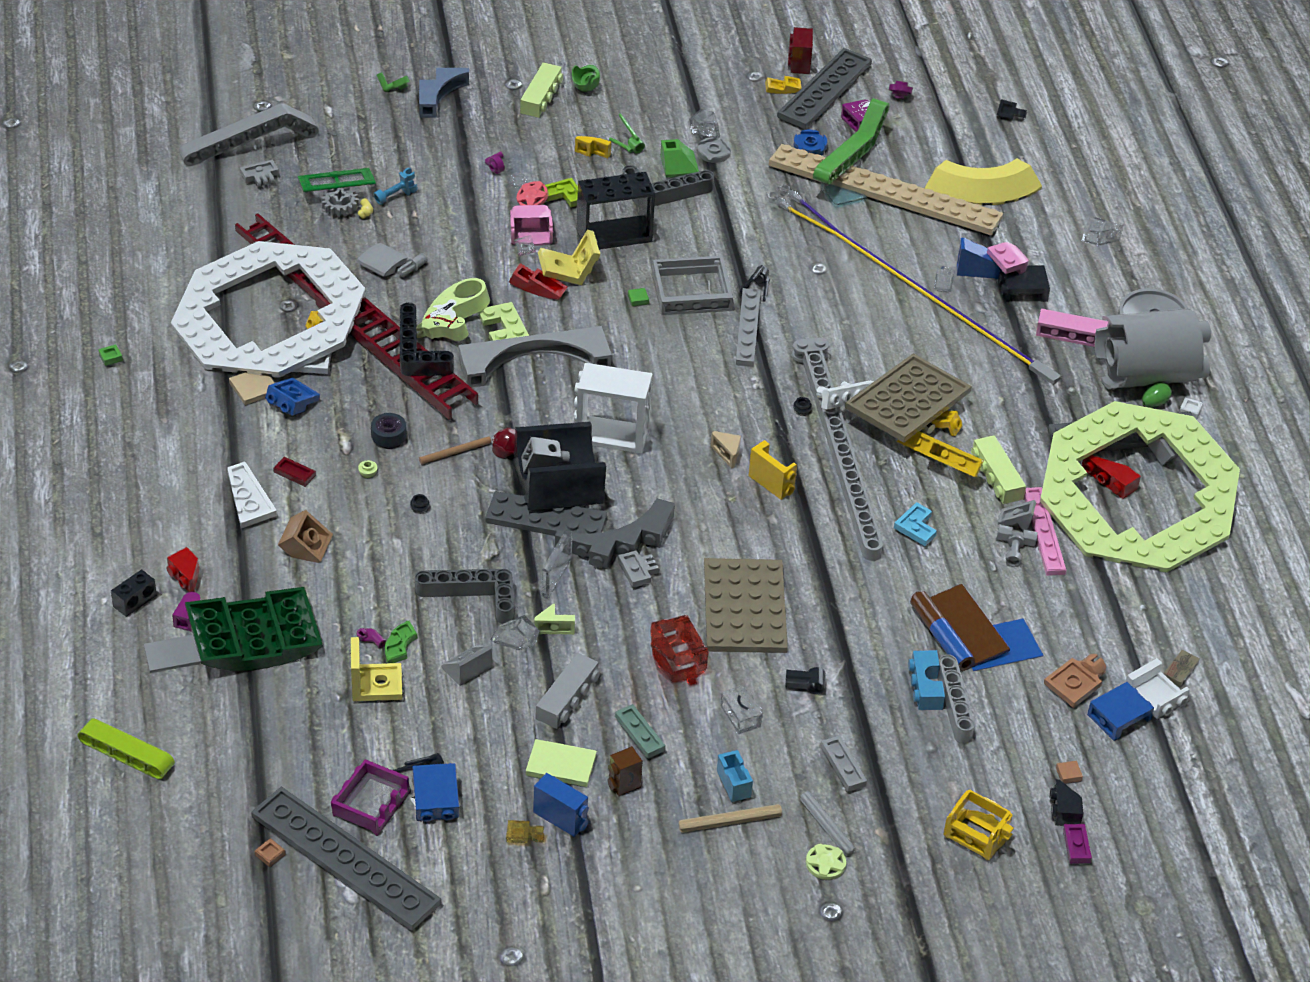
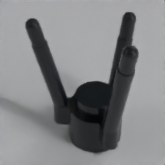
(760, 276)
(429, 760)

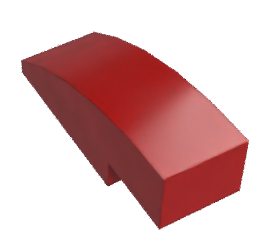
(537, 283)

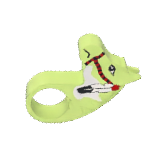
(449, 309)

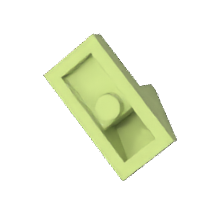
(550, 623)

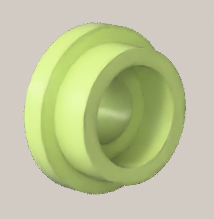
(367, 468)

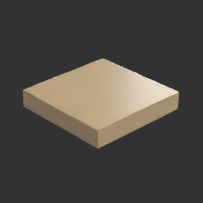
(251, 386)

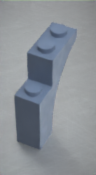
(433, 91)

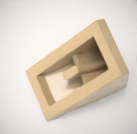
(726, 446)

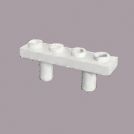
(838, 396)

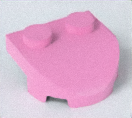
(1008, 257)

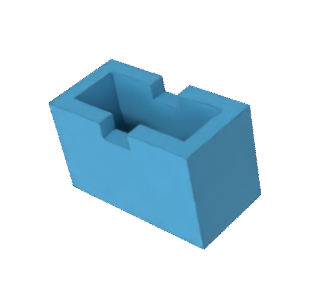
(734, 775)

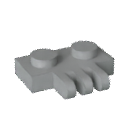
(260, 172)
(638, 568)

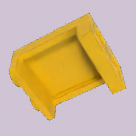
(770, 472)

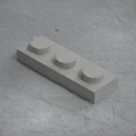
(843, 763)

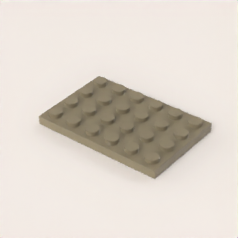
(908, 397)
(745, 605)

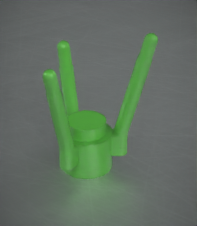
(634, 143)

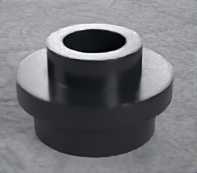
(802, 405)
(419, 503)

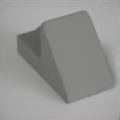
(1018, 514)

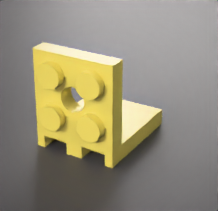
(568, 267)
(366, 676)

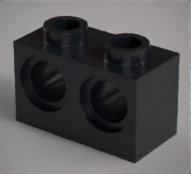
(133, 593)

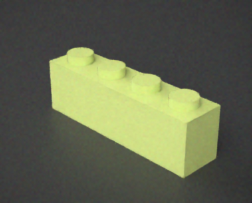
(541, 90)
(999, 470)

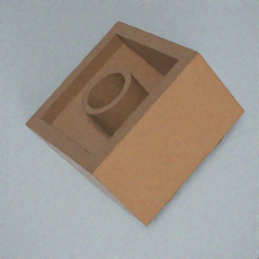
(305, 538)

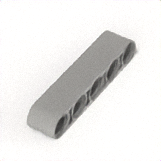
(956, 699)

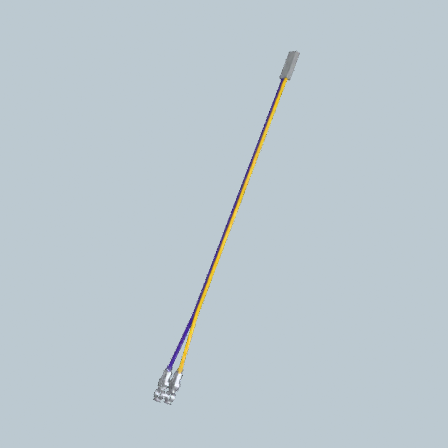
(1035, 366)

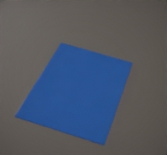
(1020, 641)

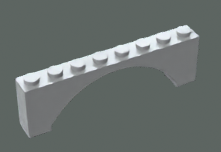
(482, 358)

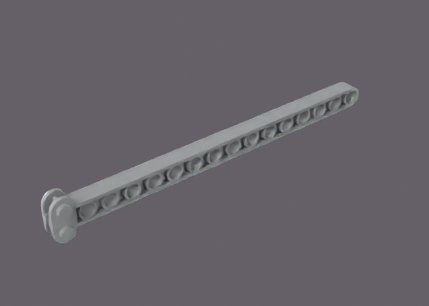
(813, 355)

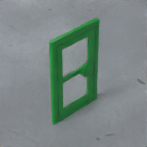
(336, 179)

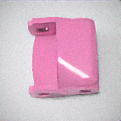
(532, 221)

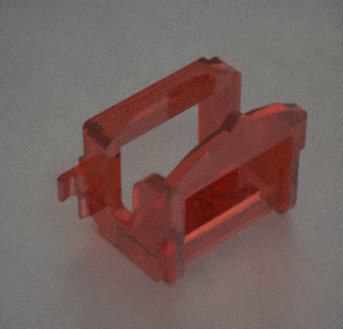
(662, 648)

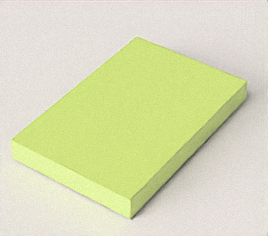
(562, 761)

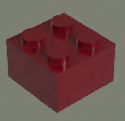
(800, 50)

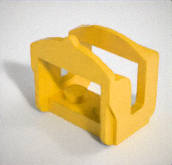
(971, 838)

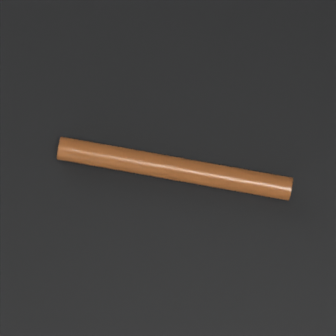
(454, 450)

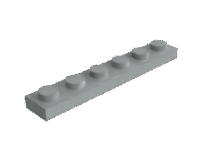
(748, 327)

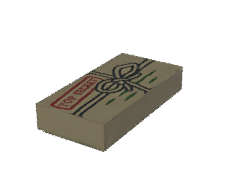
(1181, 667)

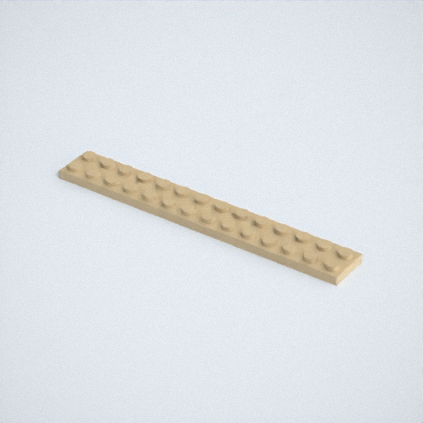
(893, 191)

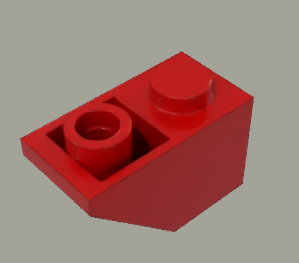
(184, 567)

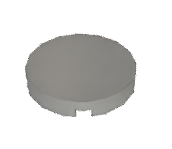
(713, 150)

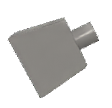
(543, 453)

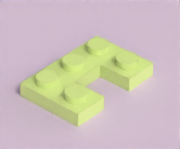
(509, 319)

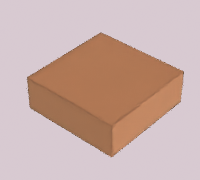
(1069, 772)
(270, 852)

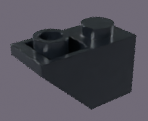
(1066, 805)

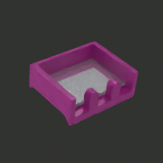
(371, 796)

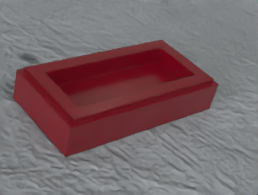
(294, 471)

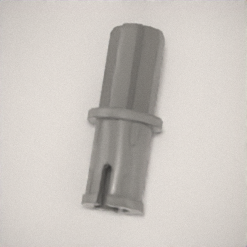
(412, 265)

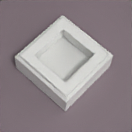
(1191, 406)

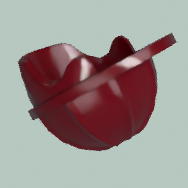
(504, 443)

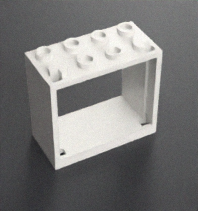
(617, 384)

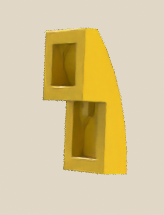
(785, 86)
(591, 145)

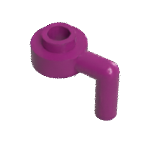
(495, 162)

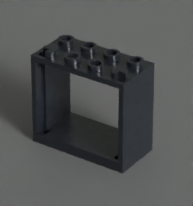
(611, 189)

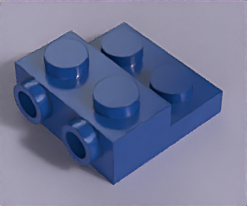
(291, 396)

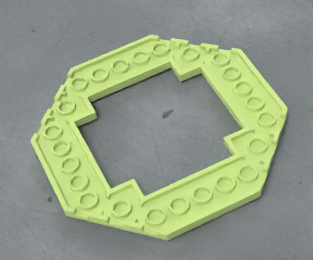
(1089, 529)

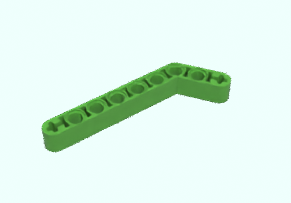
(855, 146)

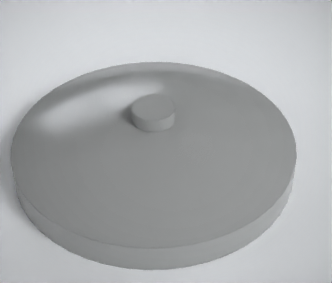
(1149, 301)

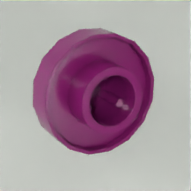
(900, 89)

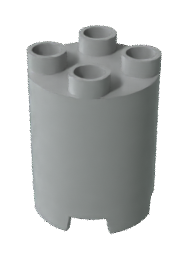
(1153, 348)

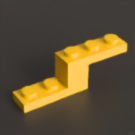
(944, 453)

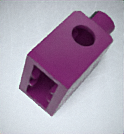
(854, 113)

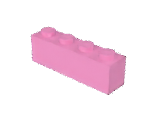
(1068, 327)

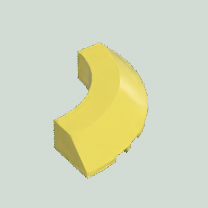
(985, 184)

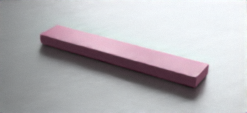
(1046, 535)

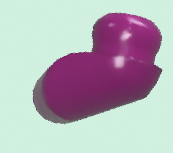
(371, 635)

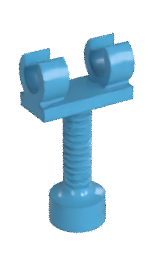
(406, 184)

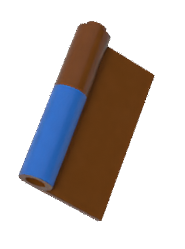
(959, 626)

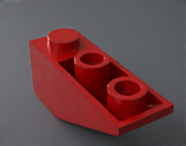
(1113, 475)

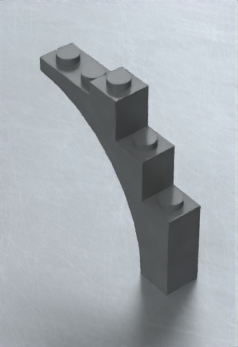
(602, 546)

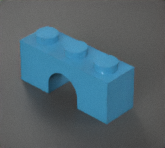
(927, 693)

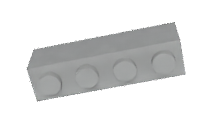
(567, 690)

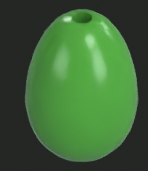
(1157, 395)

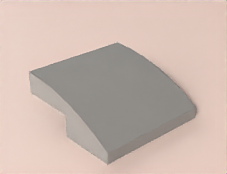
(382, 259)

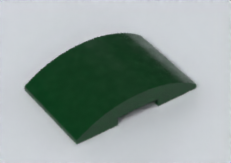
(254, 631)

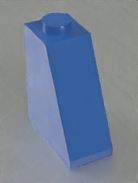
(975, 261)

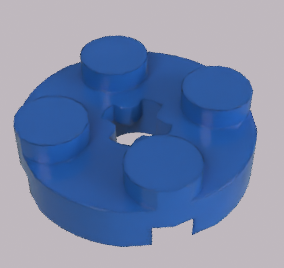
(818, 144)

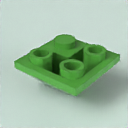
(677, 158)

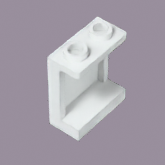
(1158, 688)

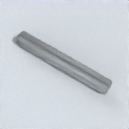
(827, 823)

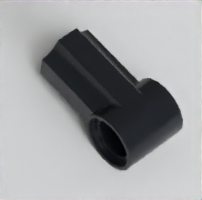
(812, 680)

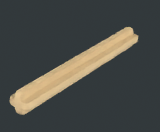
(730, 818)

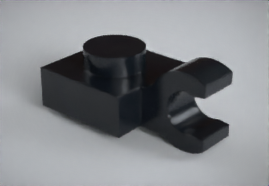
(1008, 109)

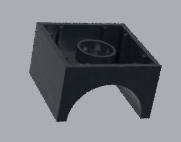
(569, 483)

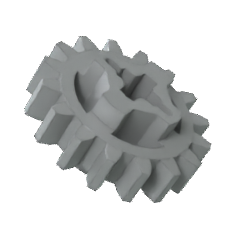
(340, 201)

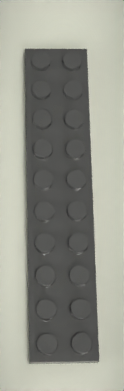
(346, 858)

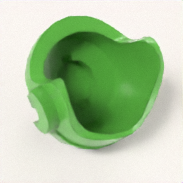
(586, 78)

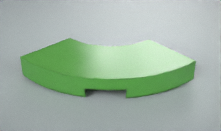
(398, 641)

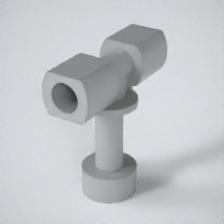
(1015, 540)

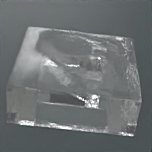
(524, 245)

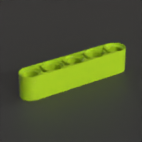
(126, 748)

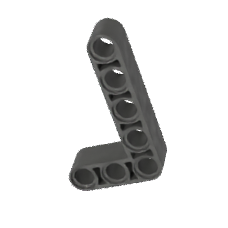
(678, 187)
(470, 583)

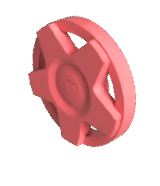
(532, 192)

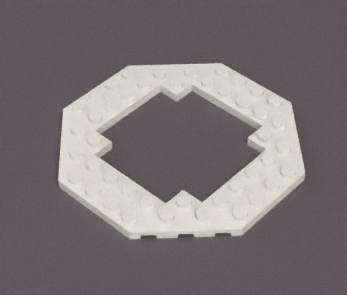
(215, 349)

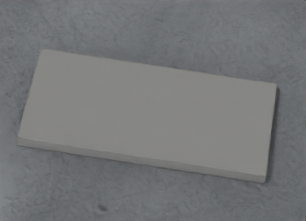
(171, 653)

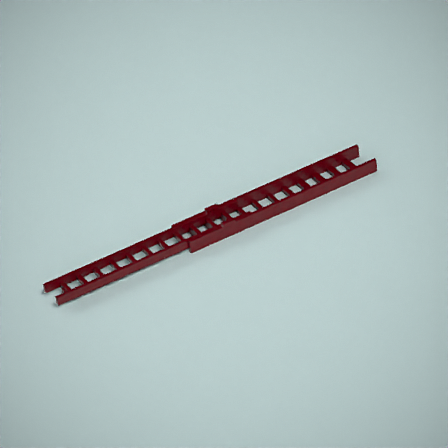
(379, 319)

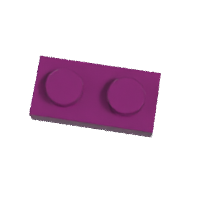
(1077, 843)

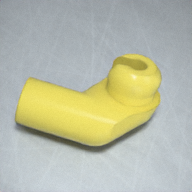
(366, 209)

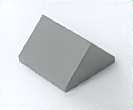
(469, 663)

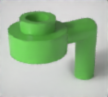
(399, 83)

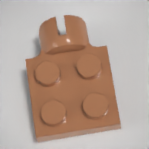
(1077, 679)

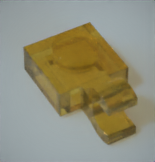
(521, 830)

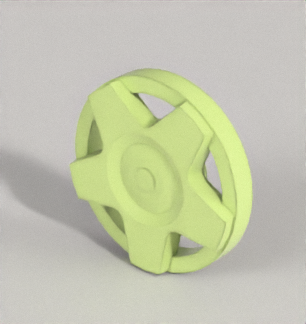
(826, 860)

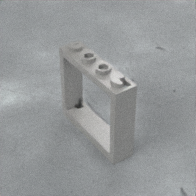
(692, 303)

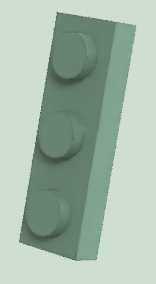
(640, 731)

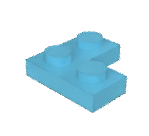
(913, 524)

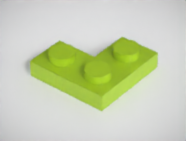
(565, 188)

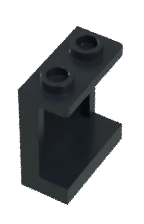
(1032, 281)

